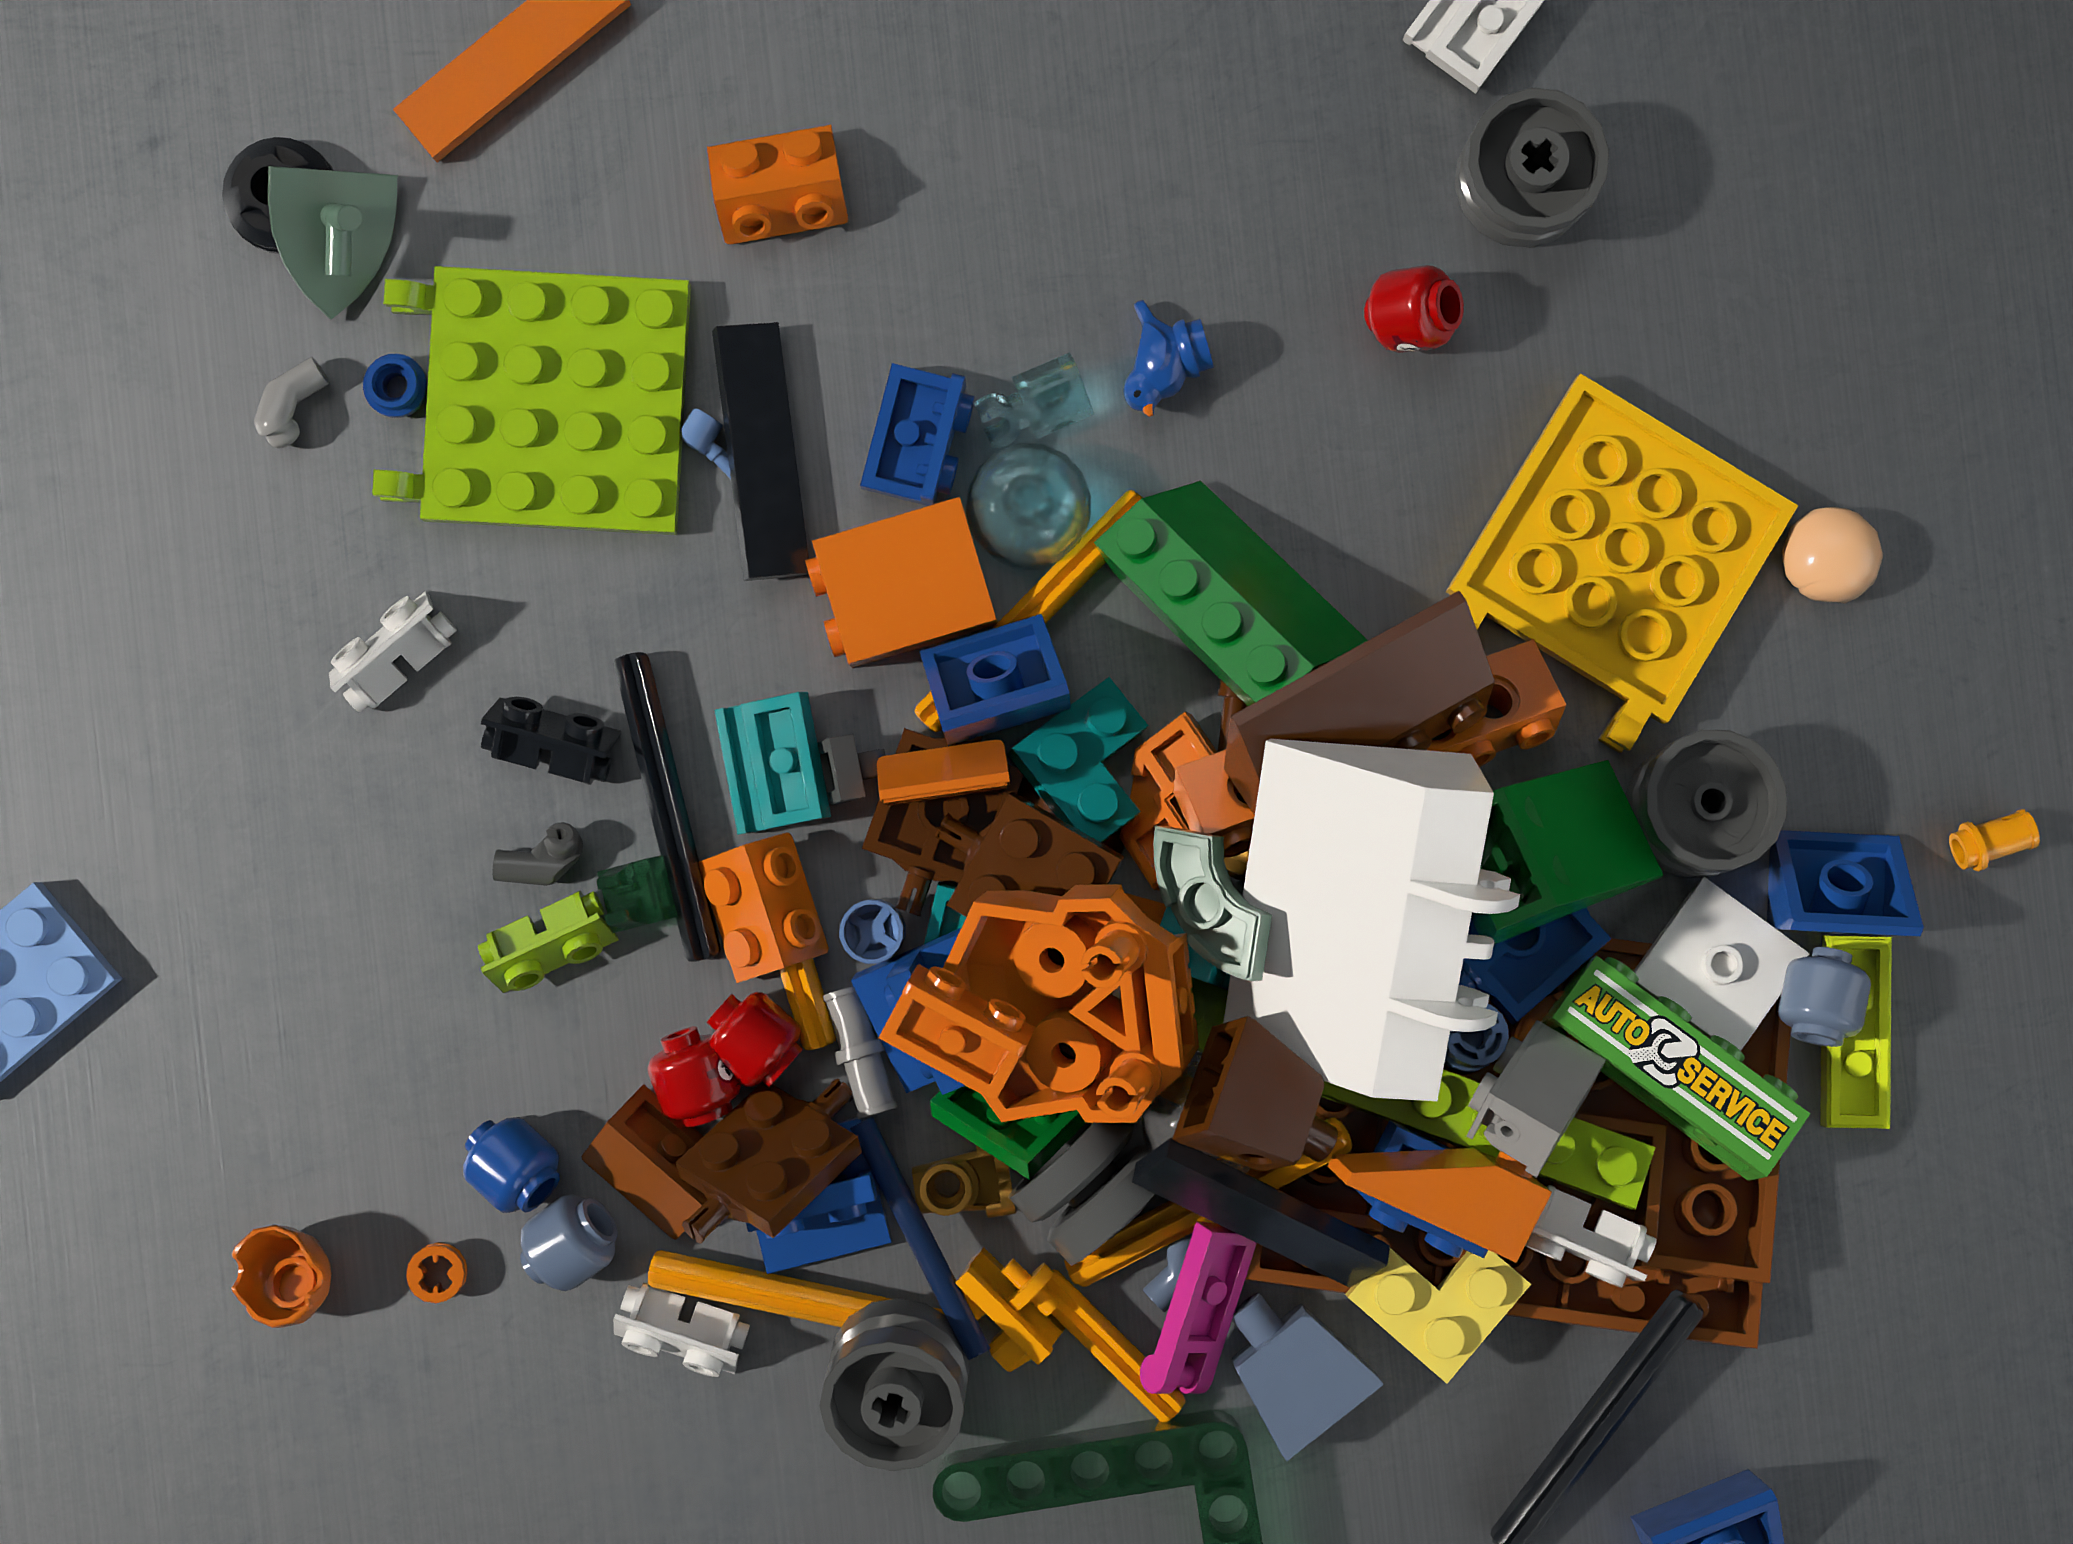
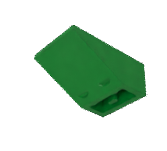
(1563, 846)

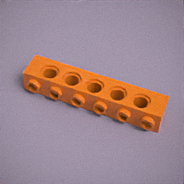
(1521, 692)

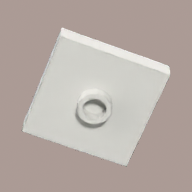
(1718, 964)

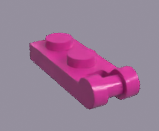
(1199, 1312)

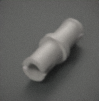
(859, 1053)

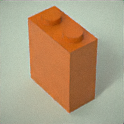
(901, 583)

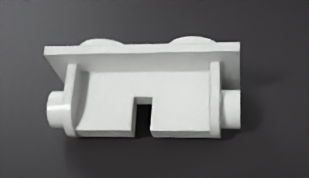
(370, 665)
(1609, 1248)
(656, 1327)

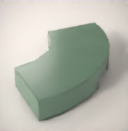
(1207, 905)

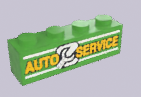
(1678, 1069)

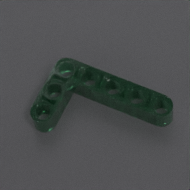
(1121, 1477)

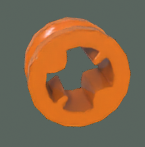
(417, 1271)

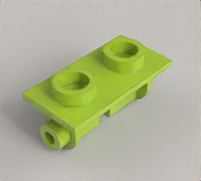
(520, 957)

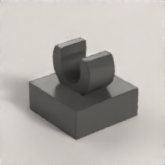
(846, 768)

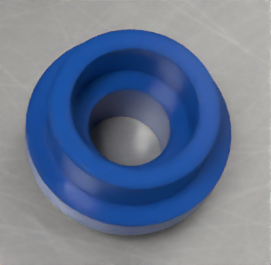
(380, 374)

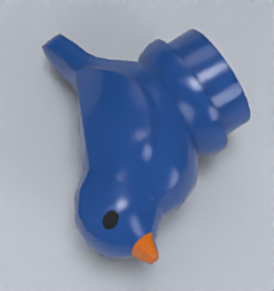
(1164, 359)

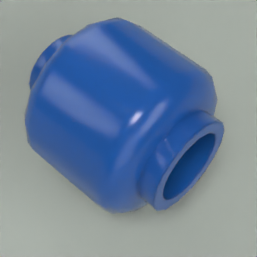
(511, 1165)

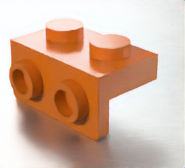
(777, 185)
(763, 906)
(957, 1030)

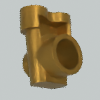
(983, 1185)

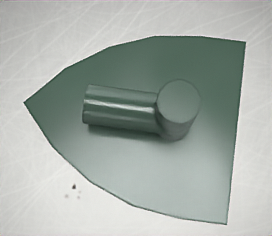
(331, 230)

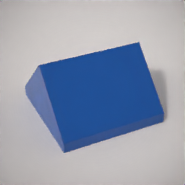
(995, 679)
(1841, 884)
(1725, 1512)

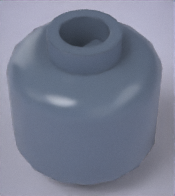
(1824, 997)
(568, 1242)

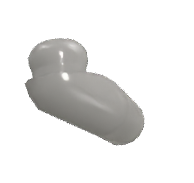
(280, 400)

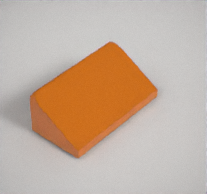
(942, 772)

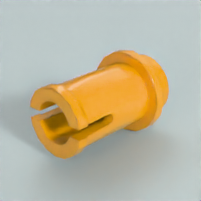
(1979, 844)

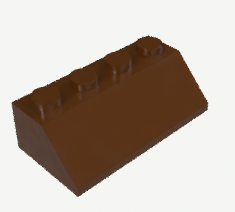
(1379, 694)

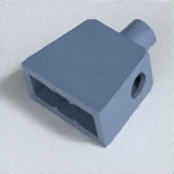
(1298, 1373)

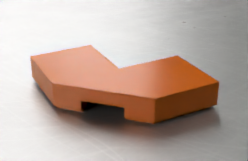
(1154, 786)

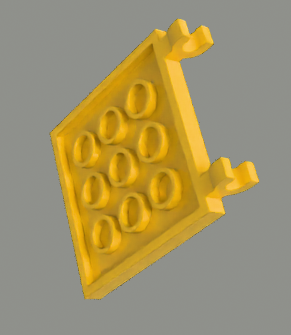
(1622, 553)

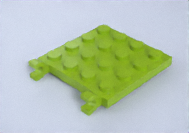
(548, 400)

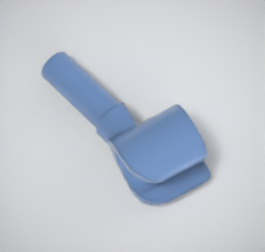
(699, 434)

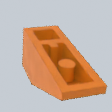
(1454, 1189)

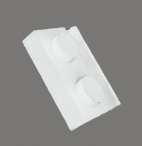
(1469, 35)

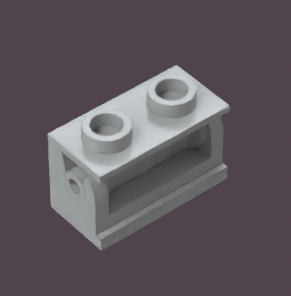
(1535, 1094)

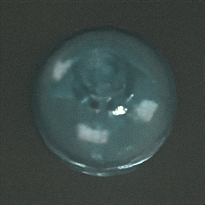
(1028, 506)

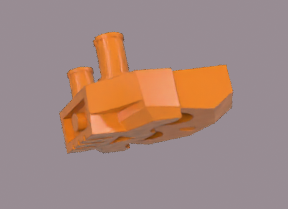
(1121, 1047)

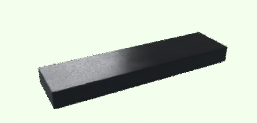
(761, 451)
(1260, 1213)

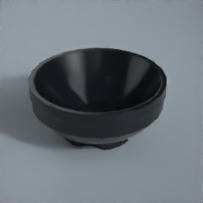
(240, 203)

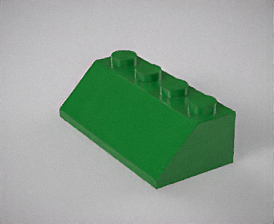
(1224, 591)

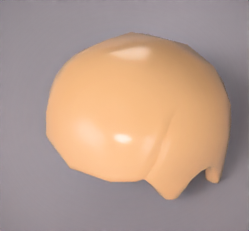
(1832, 555)

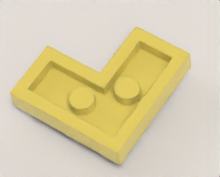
(1443, 1321)

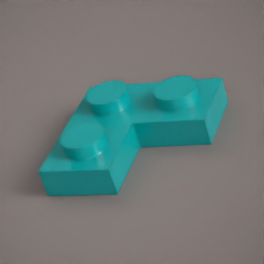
(1067, 758)

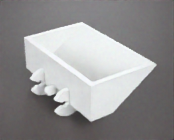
(1371, 910)

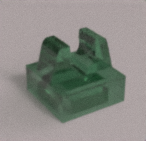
(636, 894)

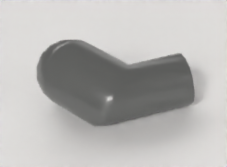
(545, 862)

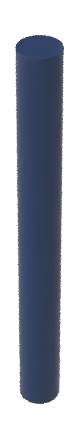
(920, 1239)

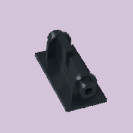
(521, 728)

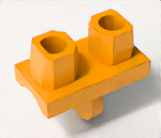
(1015, 1304)

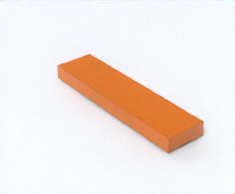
(500, 69)

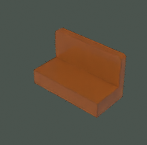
(639, 1159)

